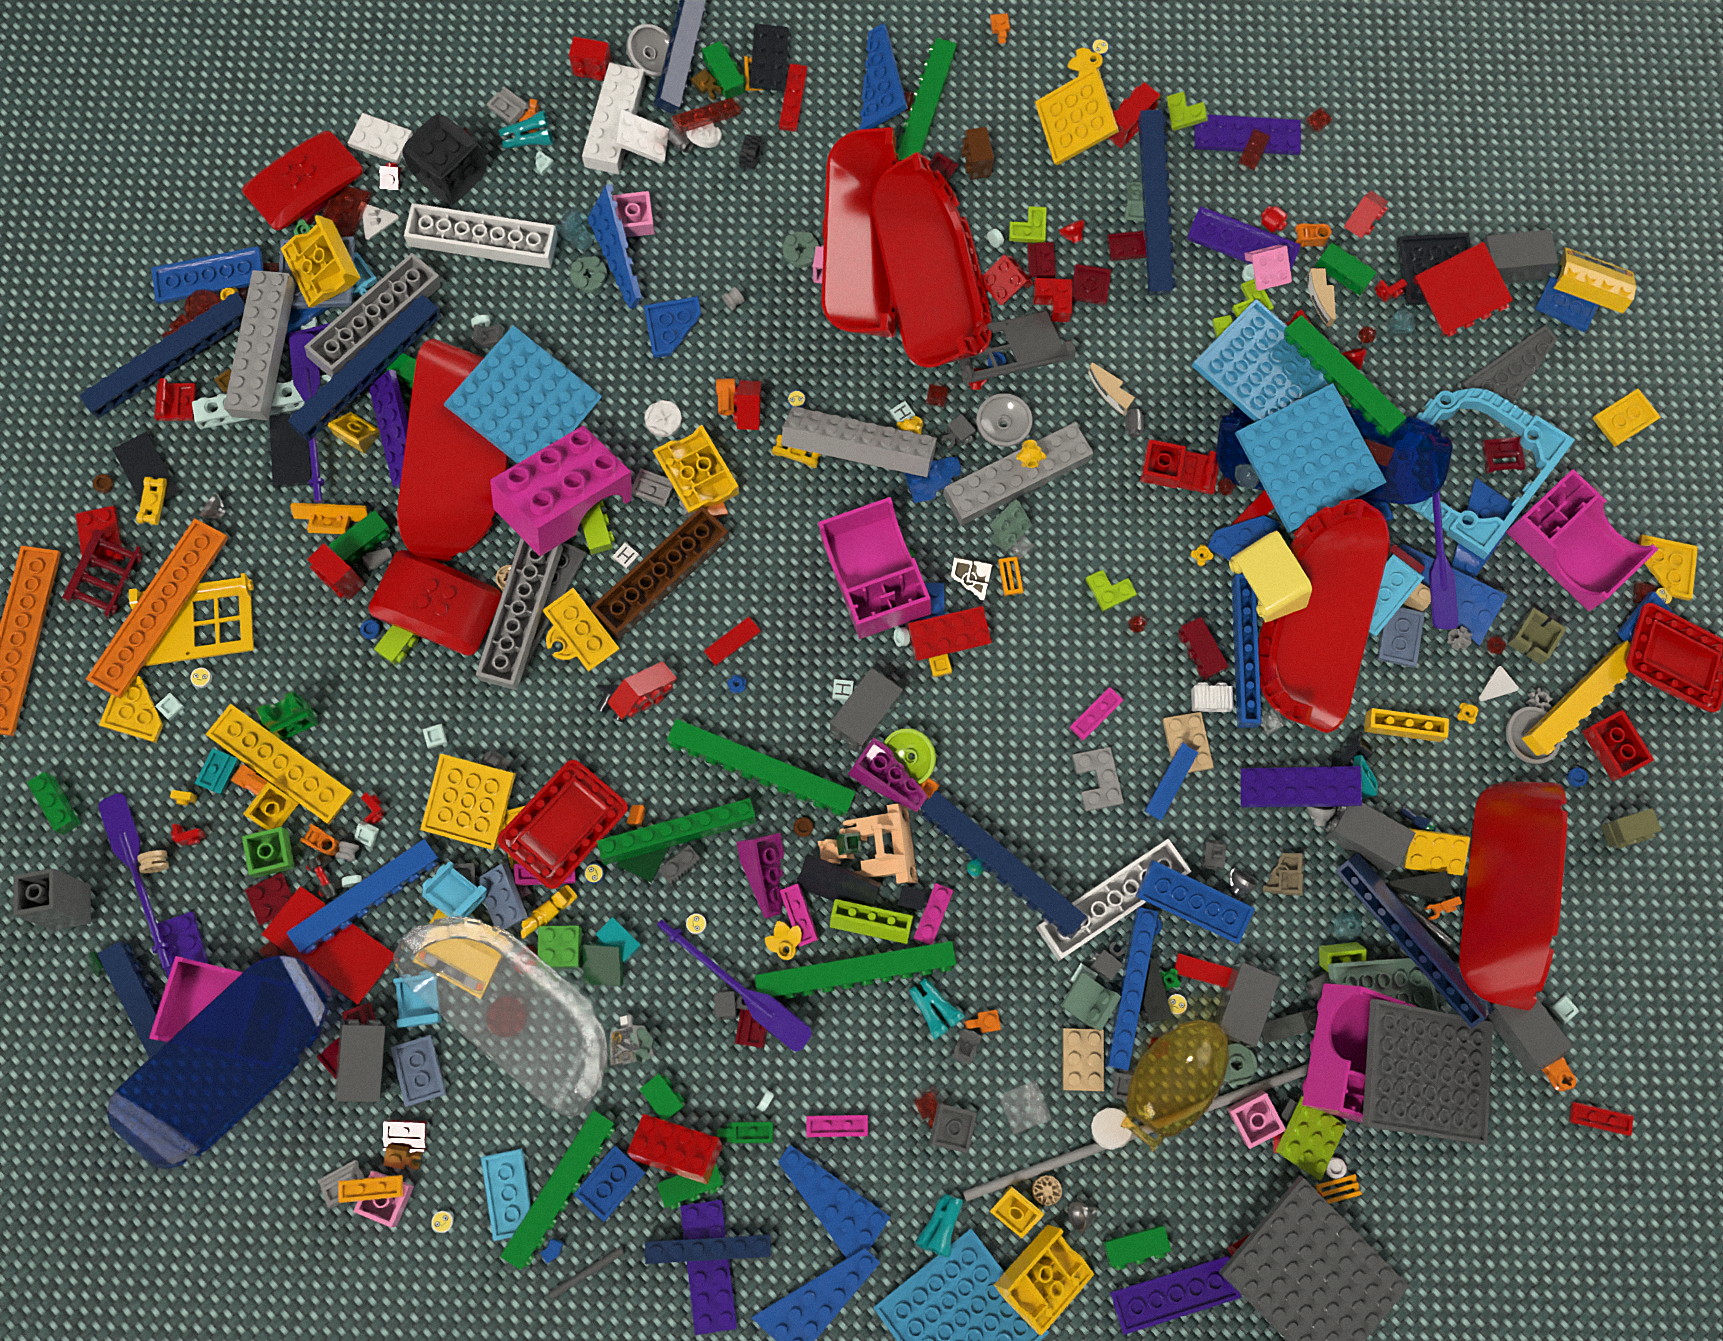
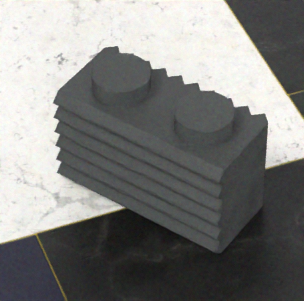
(679, 865)

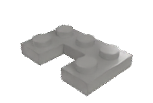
(1109, 790)

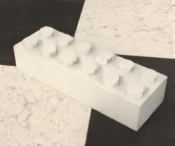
(620, 90)

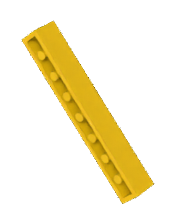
(1579, 701)

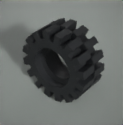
(750, 151)

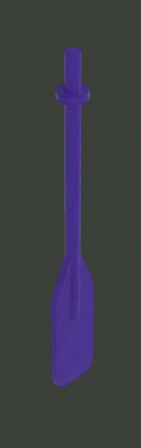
(307, 382)
(1442, 579)
(126, 846)
(762, 1006)

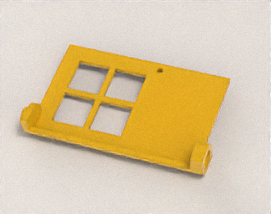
(179, 639)

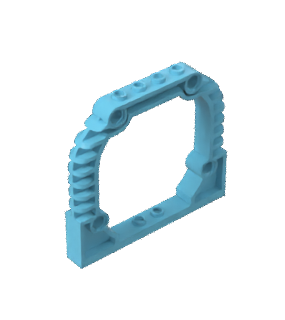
(1548, 449)

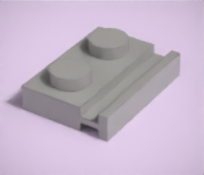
(507, 106)
(652, 488)
(329, 1183)

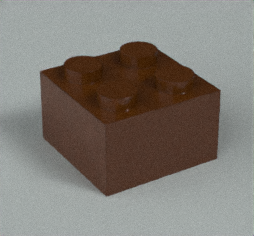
(977, 153)

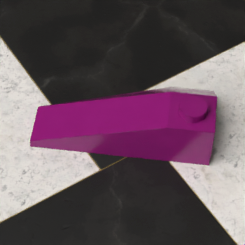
(885, 775)
(761, 864)

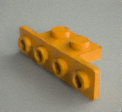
(328, 517)

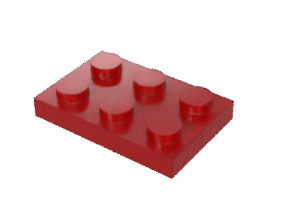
(105, 520)

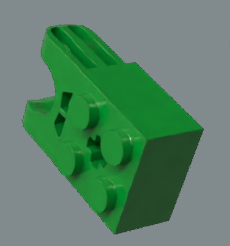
(287, 716)

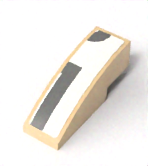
(1322, 295)
(1110, 388)

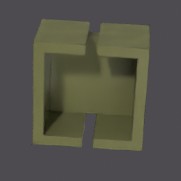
(1534, 639)
(1631, 829)

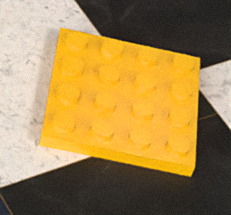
(1076, 116)
(468, 801)

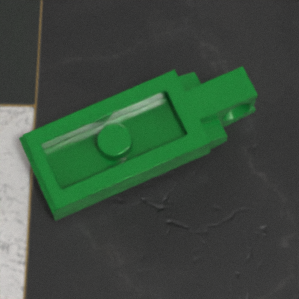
(747, 1132)

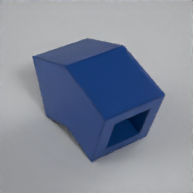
(552, 1251)

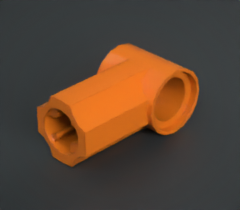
(725, 390)
(248, 779)

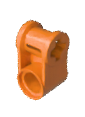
(1309, 234)
(318, 839)
(1557, 1072)

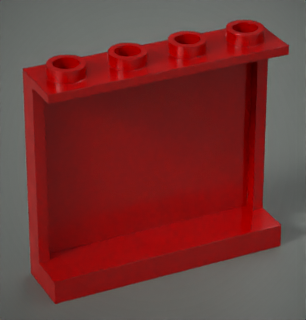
(1463, 289)

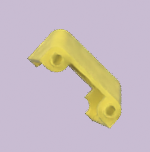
(1273, 576)

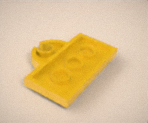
(578, 631)

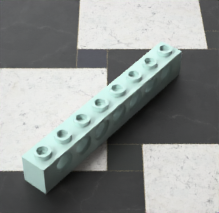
(206, 418)

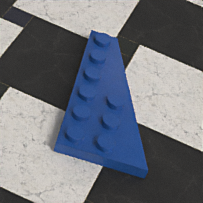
(882, 84)
(1485, 504)

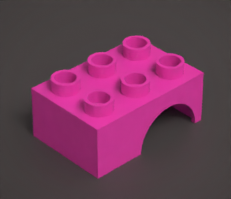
(556, 487)
(1577, 543)
(874, 568)
(187, 993)
(1340, 1051)

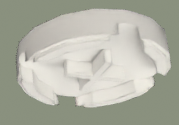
(705, 136)
(663, 418)
(1107, 1129)

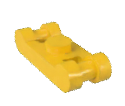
(795, 454)
(152, 501)

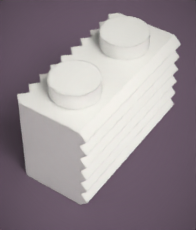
(1212, 698)

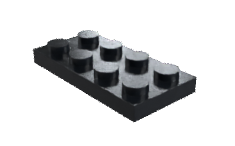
(769, 57)

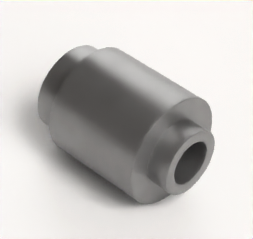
(680, 140)
(1134, 423)

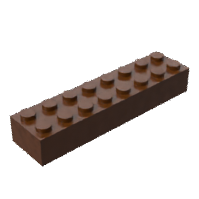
(660, 572)

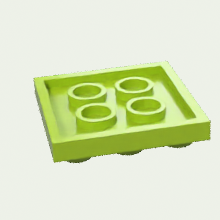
(1311, 1139)

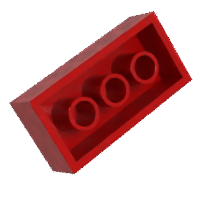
(949, 633)
(675, 1148)

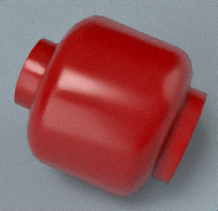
(1274, 219)

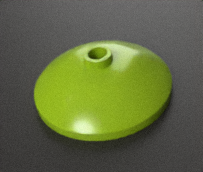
(909, 741)

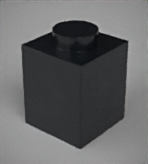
(912, 899)

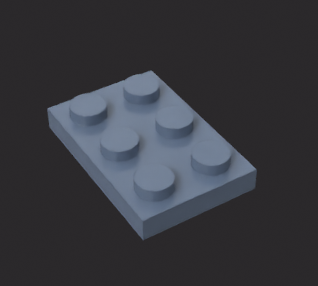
(1402, 638)
(502, 897)
(418, 1071)

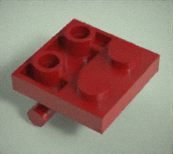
(174, 401)
(1199, 472)

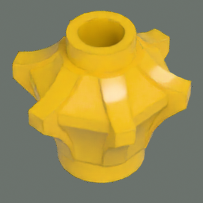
(913, 424)
(1030, 454)

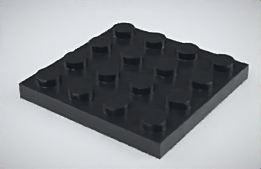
(1424, 252)

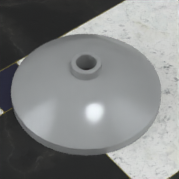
(651, 41)
(1007, 410)
(1518, 726)

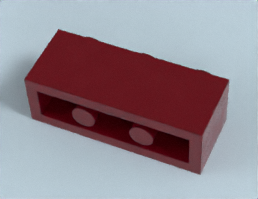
(1202, 649)

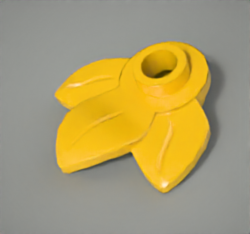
(1082, 61)
(784, 937)

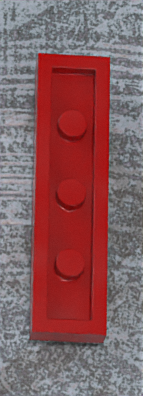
(793, 97)

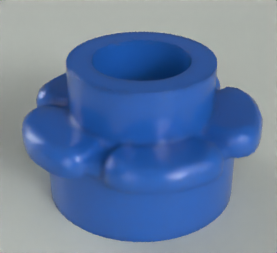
(736, 679)

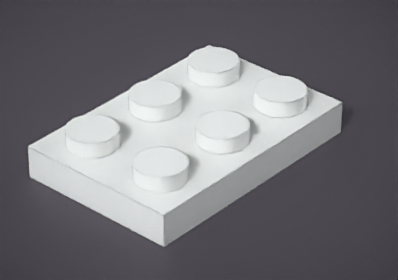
(641, 136)
(379, 138)

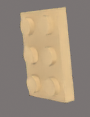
(1190, 731)
(1083, 1060)

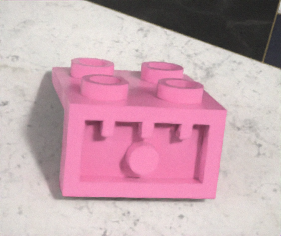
(1270, 266)

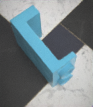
(453, 892)
(413, 1009)

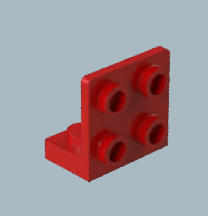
(1005, 279)

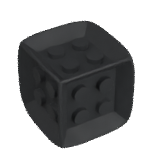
(444, 158)

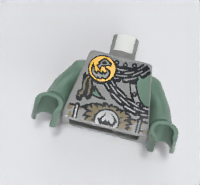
(628, 1044)

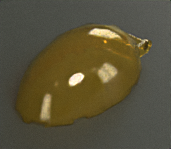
(1177, 1080)

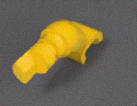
(548, 910)

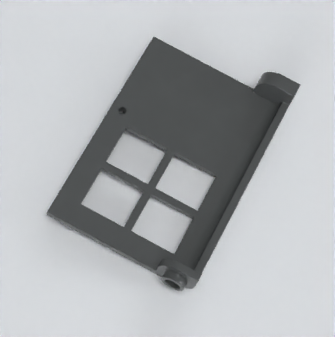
(1031, 342)

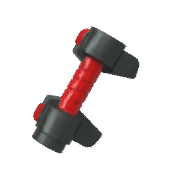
(327, 888)

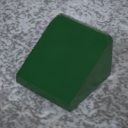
(849, 843)
(95, 964)

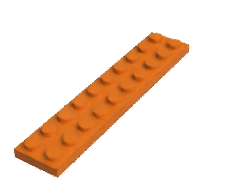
(157, 608)
(22, 628)

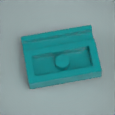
(217, 771)

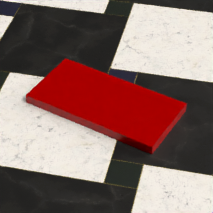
(348, 961)

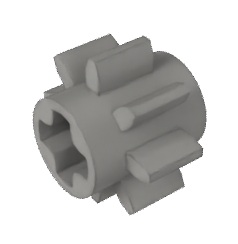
(1459, 638)
(1544, 699)

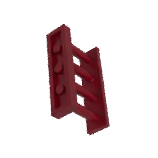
(90, 558)

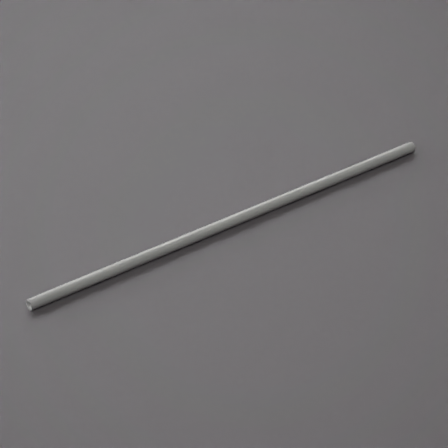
(1096, 1148)

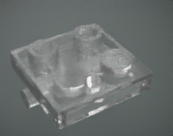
(1024, 1107)

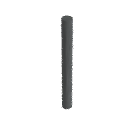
(1426, 923)
(586, 1273)

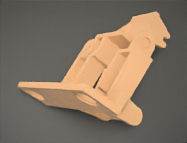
(884, 864)

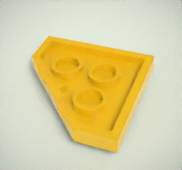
(1672, 565)
(133, 713)

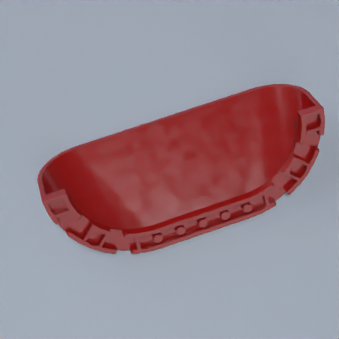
(930, 265)
(854, 273)
(446, 463)
(1316, 653)
(1513, 891)

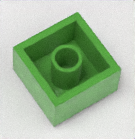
(268, 852)
(560, 946)

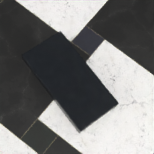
(288, 454)
(141, 459)
(836, 882)

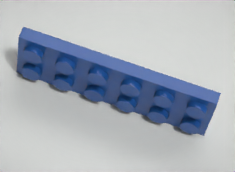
(209, 273)
(1195, 902)

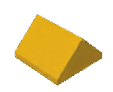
(354, 431)
(270, 807)
(1016, 1212)

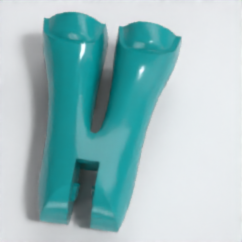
(540, 137)
(935, 1024)
(939, 1229)

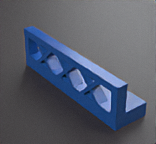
(1171, 781)

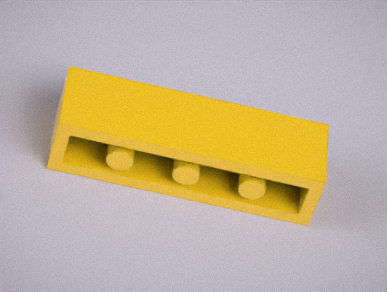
(1406, 725)

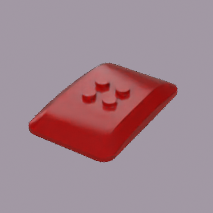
(301, 179)
(435, 602)
(1677, 658)
(562, 824)

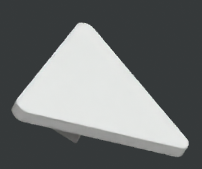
(376, 220)
(1498, 685)

